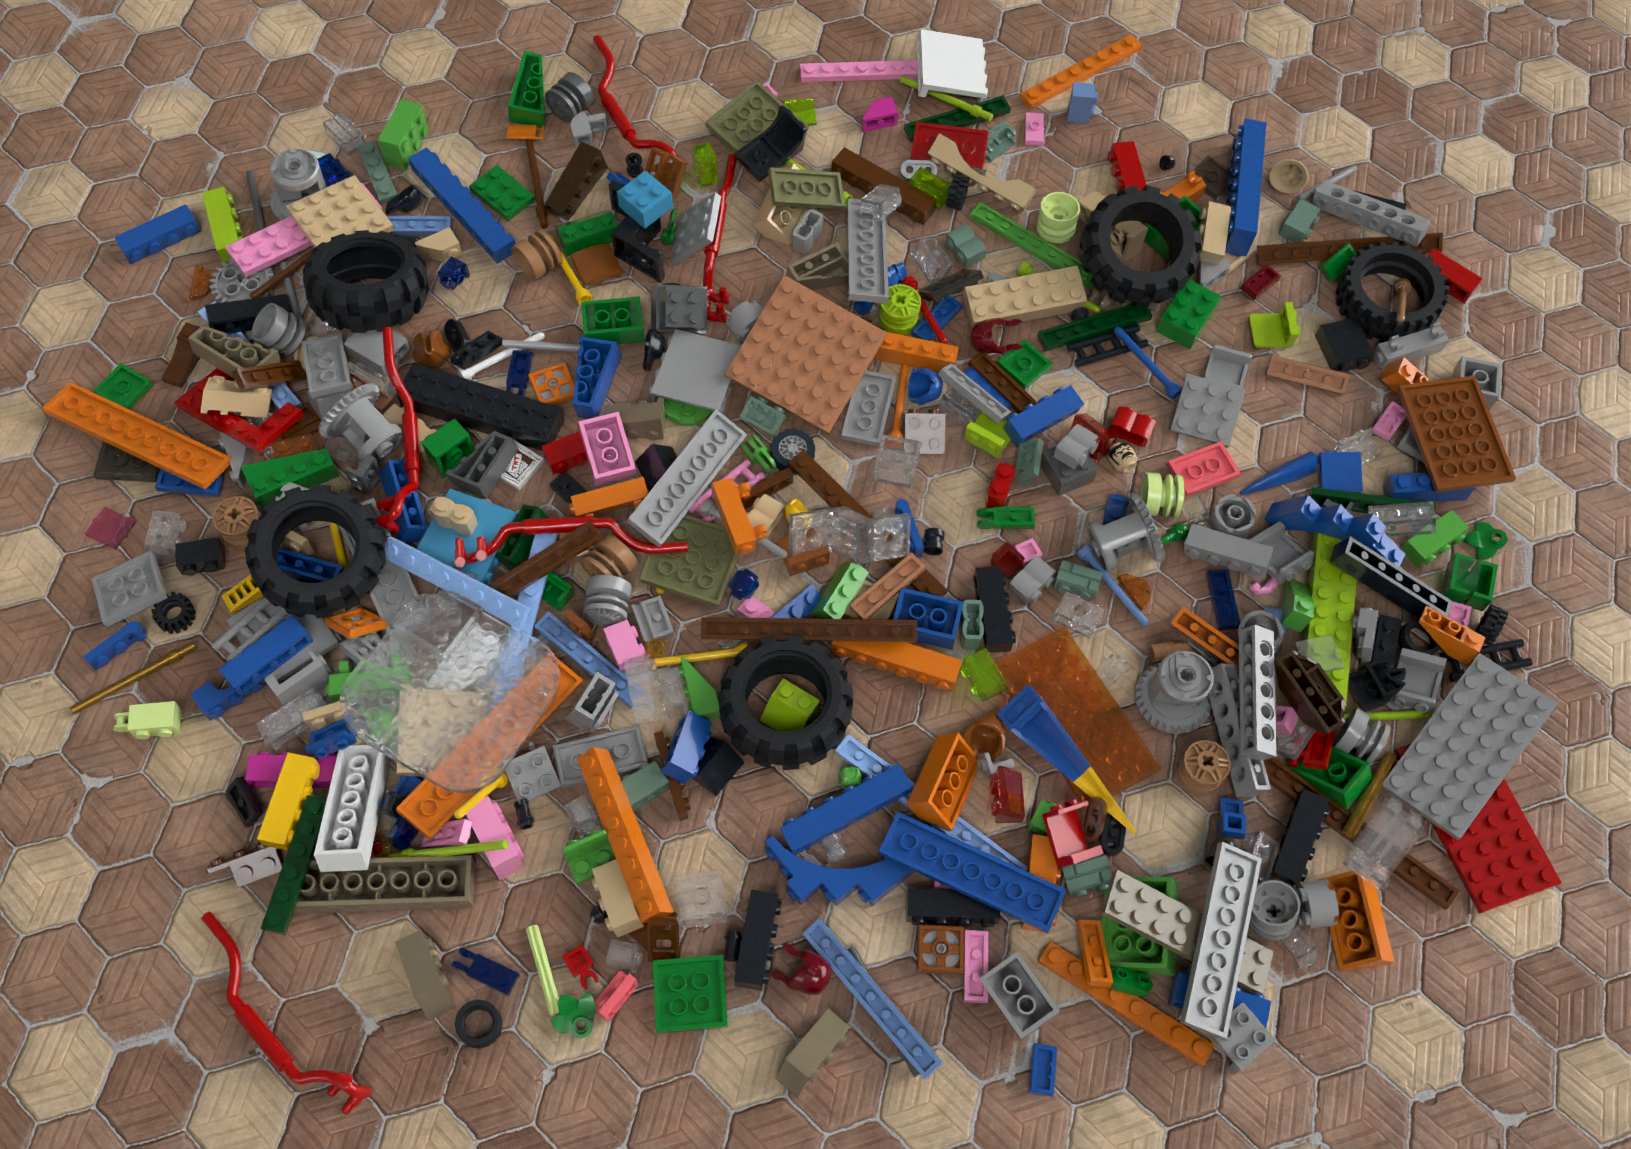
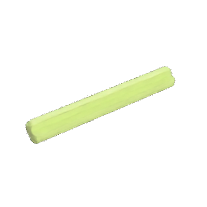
(543, 969)

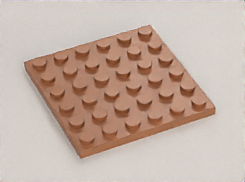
(806, 354)

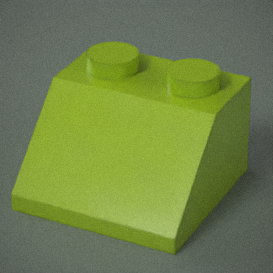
(789, 708)

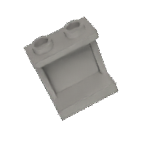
(1227, 366)
(1287, 556)
(313, 675)
(1421, 680)

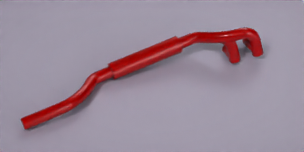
(712, 250)
(395, 503)
(554, 526)

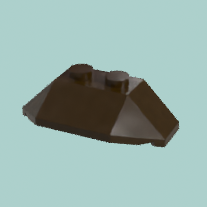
(1310, 692)

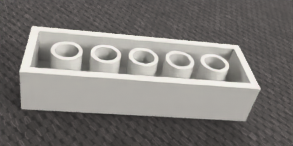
(352, 809)

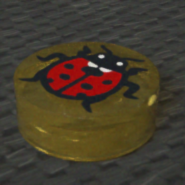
(381, 846)

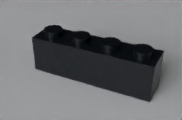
(240, 314)
(996, 618)
(1299, 837)
(947, 907)
(756, 940)

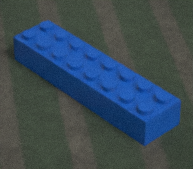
(1245, 186)

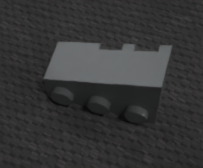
(484, 466)

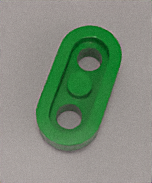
(1131, 982)

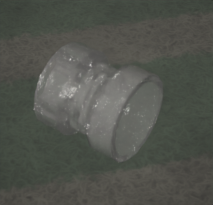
(834, 848)

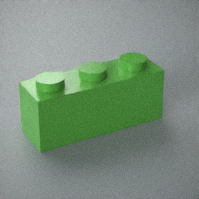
(1425, 547)
(840, 591)

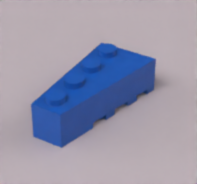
(594, 373)

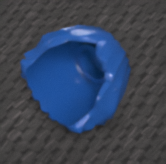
(924, 386)

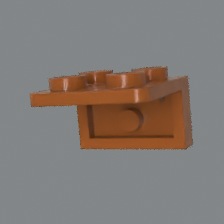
(804, 561)

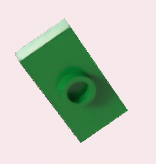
(1337, 262)

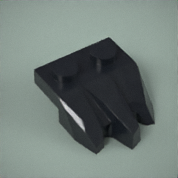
(1376, 684)

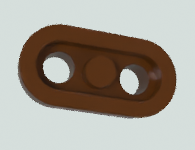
(1091, 816)

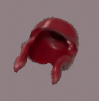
(982, 336)
(810, 978)

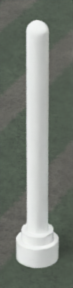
(470, 372)

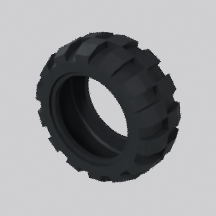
(371, 304)
(307, 506)
(793, 658)

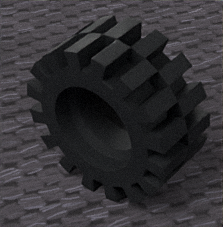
(958, 192)
(1491, 623)
(175, 624)

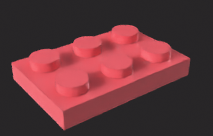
(1204, 468)

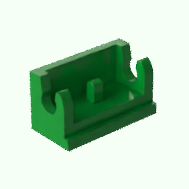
(557, 592)

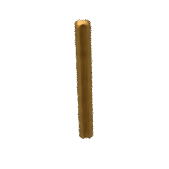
(1369, 795)

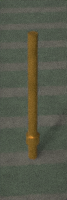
(173, 656)

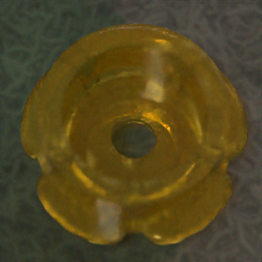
(655, 642)

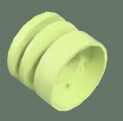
(1058, 217)
(1164, 495)

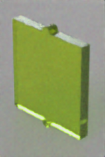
(803, 109)

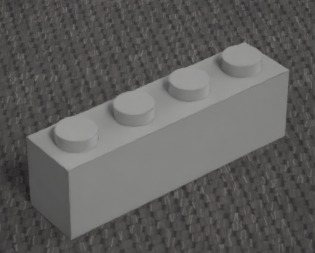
(1228, 551)

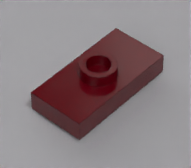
(1260, 282)

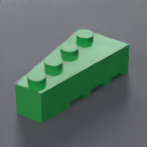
(527, 97)
(304, 469)

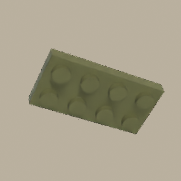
(806, 188)

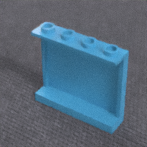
(440, 541)

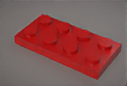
(970, 142)

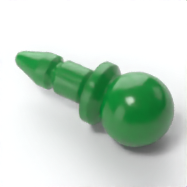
(1178, 532)

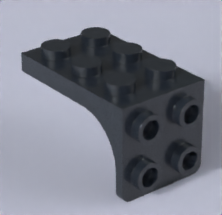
(773, 146)

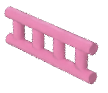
(741, 468)

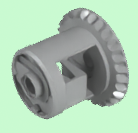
(294, 183)
(362, 423)
(1126, 535)
(1176, 692)

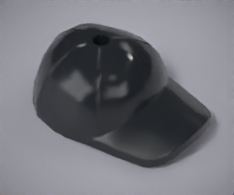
(405, 201)
(653, 348)

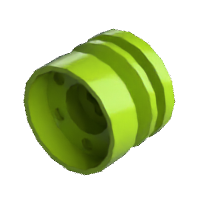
(901, 311)

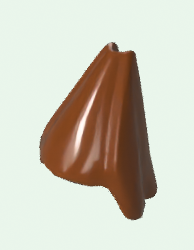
(430, 349)
(986, 735)

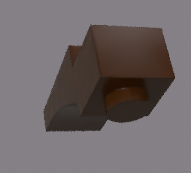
(183, 358)

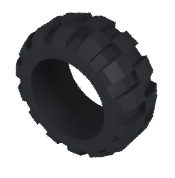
(1161, 213)

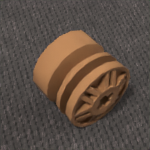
(536, 254)
(233, 520)
(609, 559)
(1202, 779)

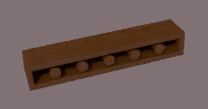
(867, 176)

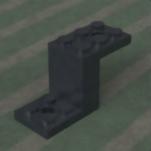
(631, 241)

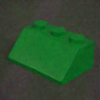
(586, 232)

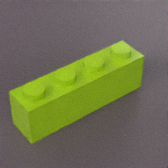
(222, 219)

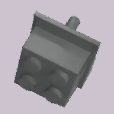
(679, 308)

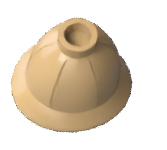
(1288, 176)

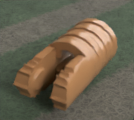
(1159, 651)

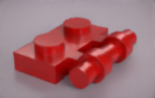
(1317, 752)

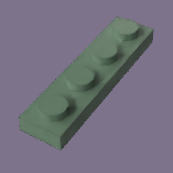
(377, 171)

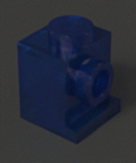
(453, 273)

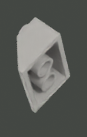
(1019, 995)

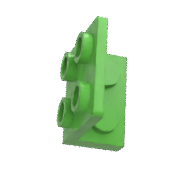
(588, 854)

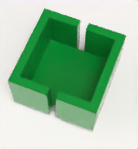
(1471, 587)

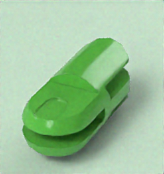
(759, 454)

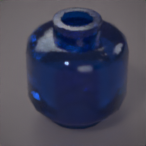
(743, 584)

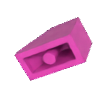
(880, 115)

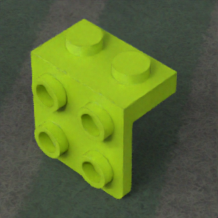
(1275, 329)
(987, 435)

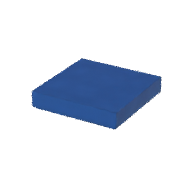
(1341, 471)

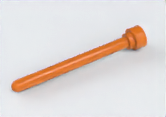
(900, 402)

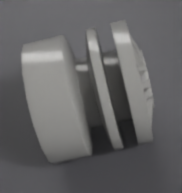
(278, 329)
(606, 600)
(1358, 734)
(1280, 900)

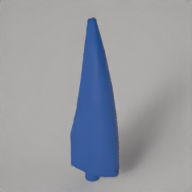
(1286, 473)

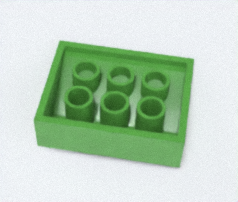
(1135, 951)

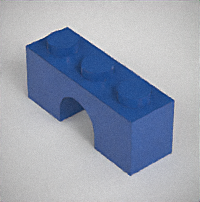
(215, 702)

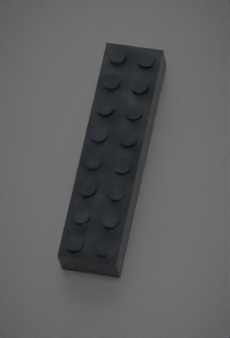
(482, 407)

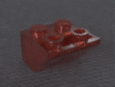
(1105, 437)
(1007, 796)

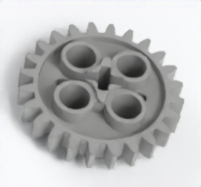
(232, 285)

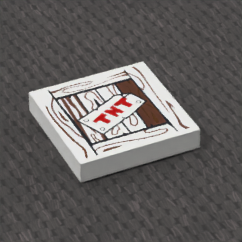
(521, 467)

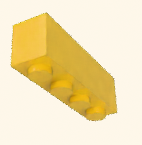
(288, 800)

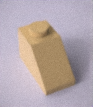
(440, 246)

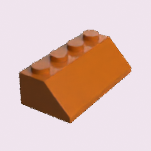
(944, 781)
(1360, 931)

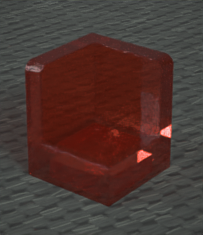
(1008, 559)

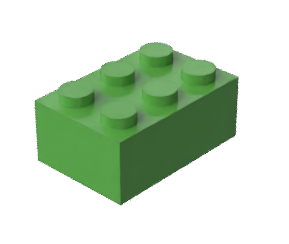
(403, 134)

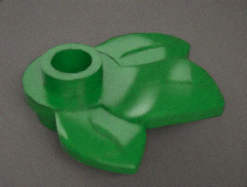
(669, 233)
(1483, 540)
(572, 1012)

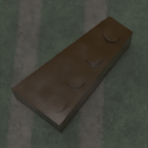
(576, 181)

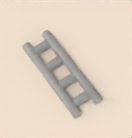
(240, 626)

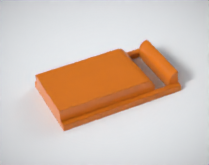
(524, 132)

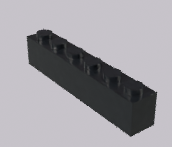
(1387, 578)

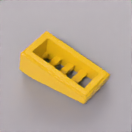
(242, 586)

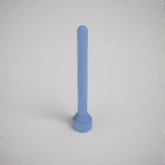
(1087, 554)

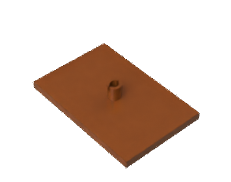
(1456, 434)

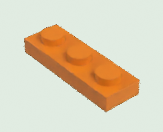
(1094, 953)

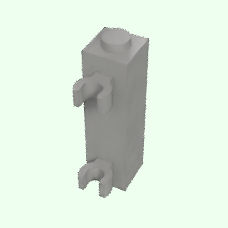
(1411, 346)

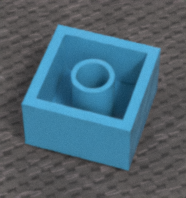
(645, 199)

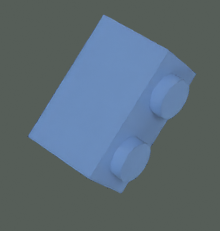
(1081, 102)

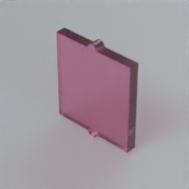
(110, 528)

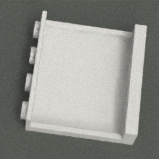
(951, 64)

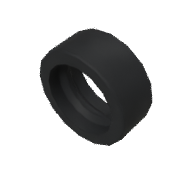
(1406, 642)
(467, 1009)

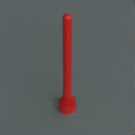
(910, 281)

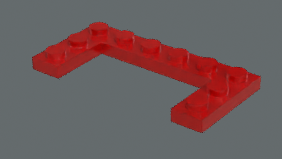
(235, 427)

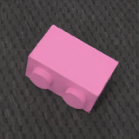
(623, 642)

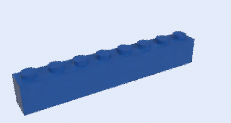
(462, 204)

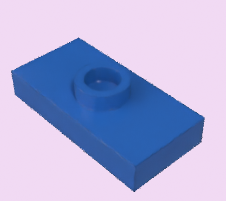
(1043, 1070)

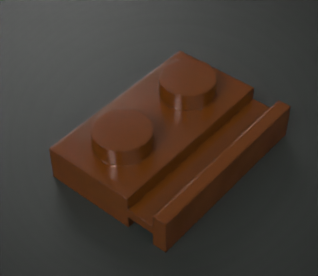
(306, 425)

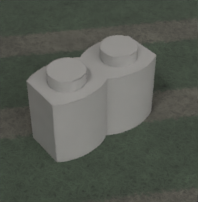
(807, 231)
(1076, 446)
(1032, 580)

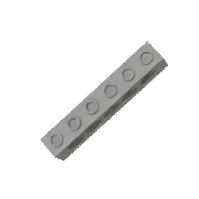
(1371, 213)
(1257, 693)
(1247, 774)

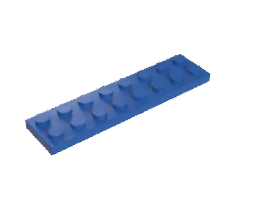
(972, 872)

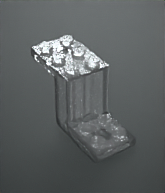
(850, 534)
(1384, 841)

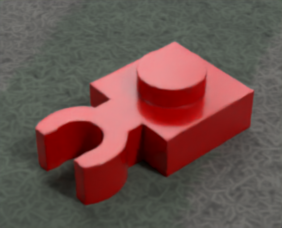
(579, 964)

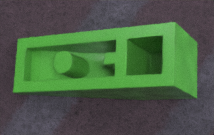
(1297, 606)

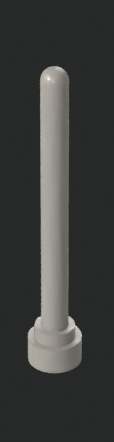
(710, 509)

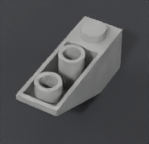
(239, 455)

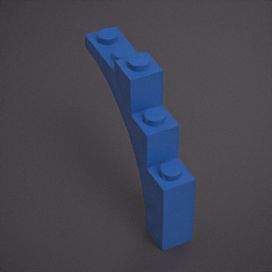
(1335, 521)
(837, 884)

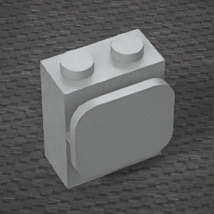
(369, 349)
(593, 703)

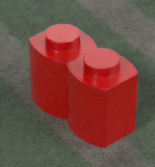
(1132, 426)
(1000, 486)

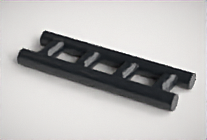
(1101, 354)
(1494, 650)

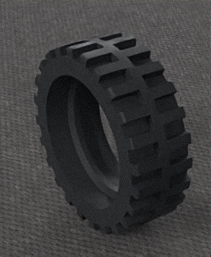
(1402, 263)

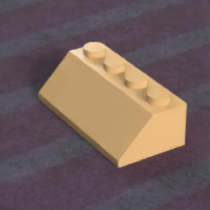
(778, 221)

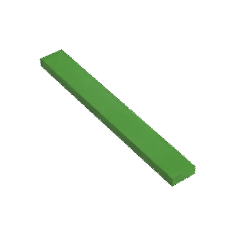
(1028, 241)

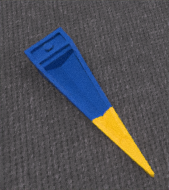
(1038, 727)

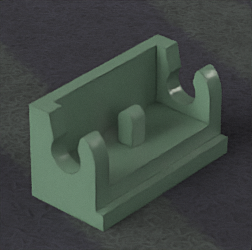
(1000, 140)

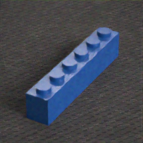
(846, 809)

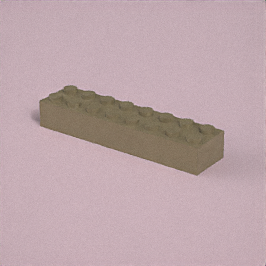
(391, 886)

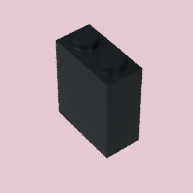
(1344, 345)

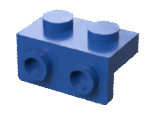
(330, 739)

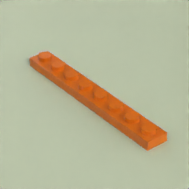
(1080, 71)
(1129, 1006)

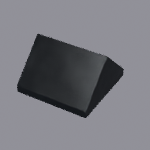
(654, 463)
(717, 765)

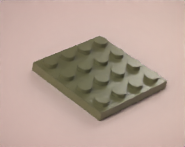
(746, 116)
(700, 572)

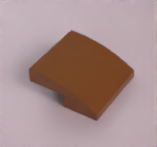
(666, 169)
(596, 264)

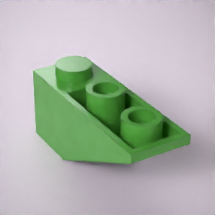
(700, 692)

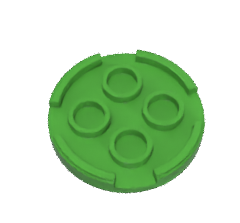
(685, 414)

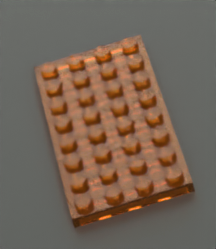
(1083, 707)

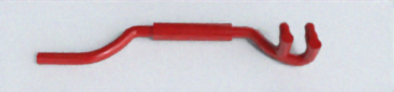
(614, 109)
(267, 1040)

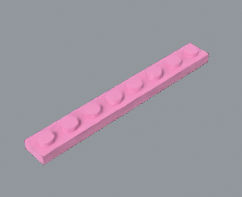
(858, 71)

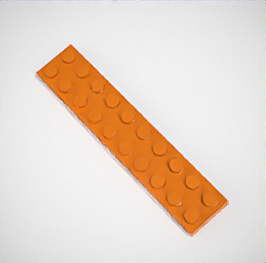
(137, 435)
(432, 807)

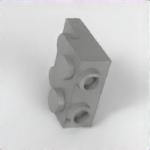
(1364, 631)

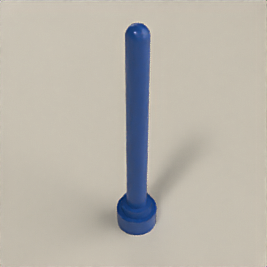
(1173, 389)

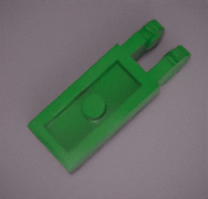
(1006, 518)

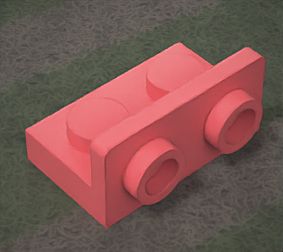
(615, 995)

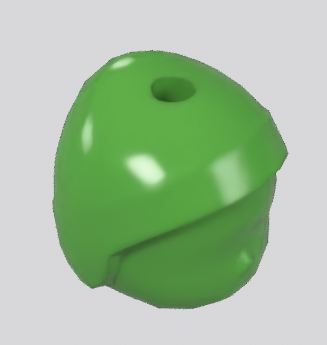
(850, 776)

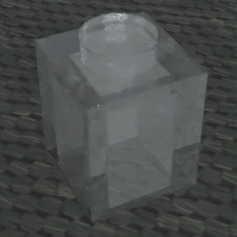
(623, 956)

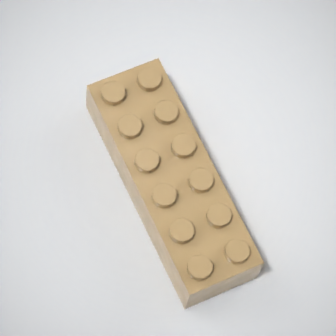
(1026, 296)

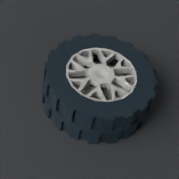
(788, 445)

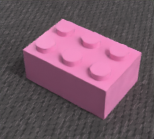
(607, 448)
(491, 826)

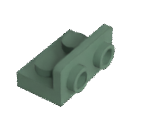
(763, 416)
(1028, 461)

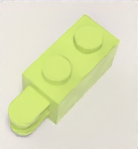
(150, 719)

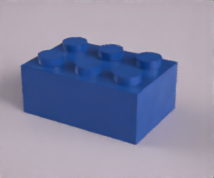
(935, 616)

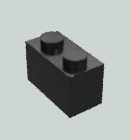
(200, 556)

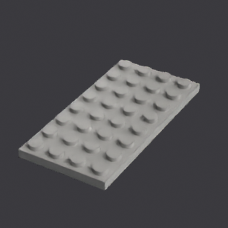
(1468, 746)

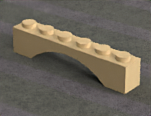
(1013, 191)

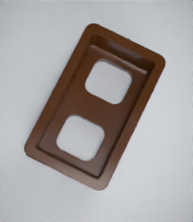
(653, 935)

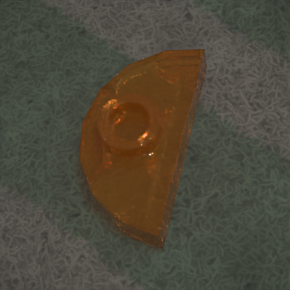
(200, 283)
(1136, 588)

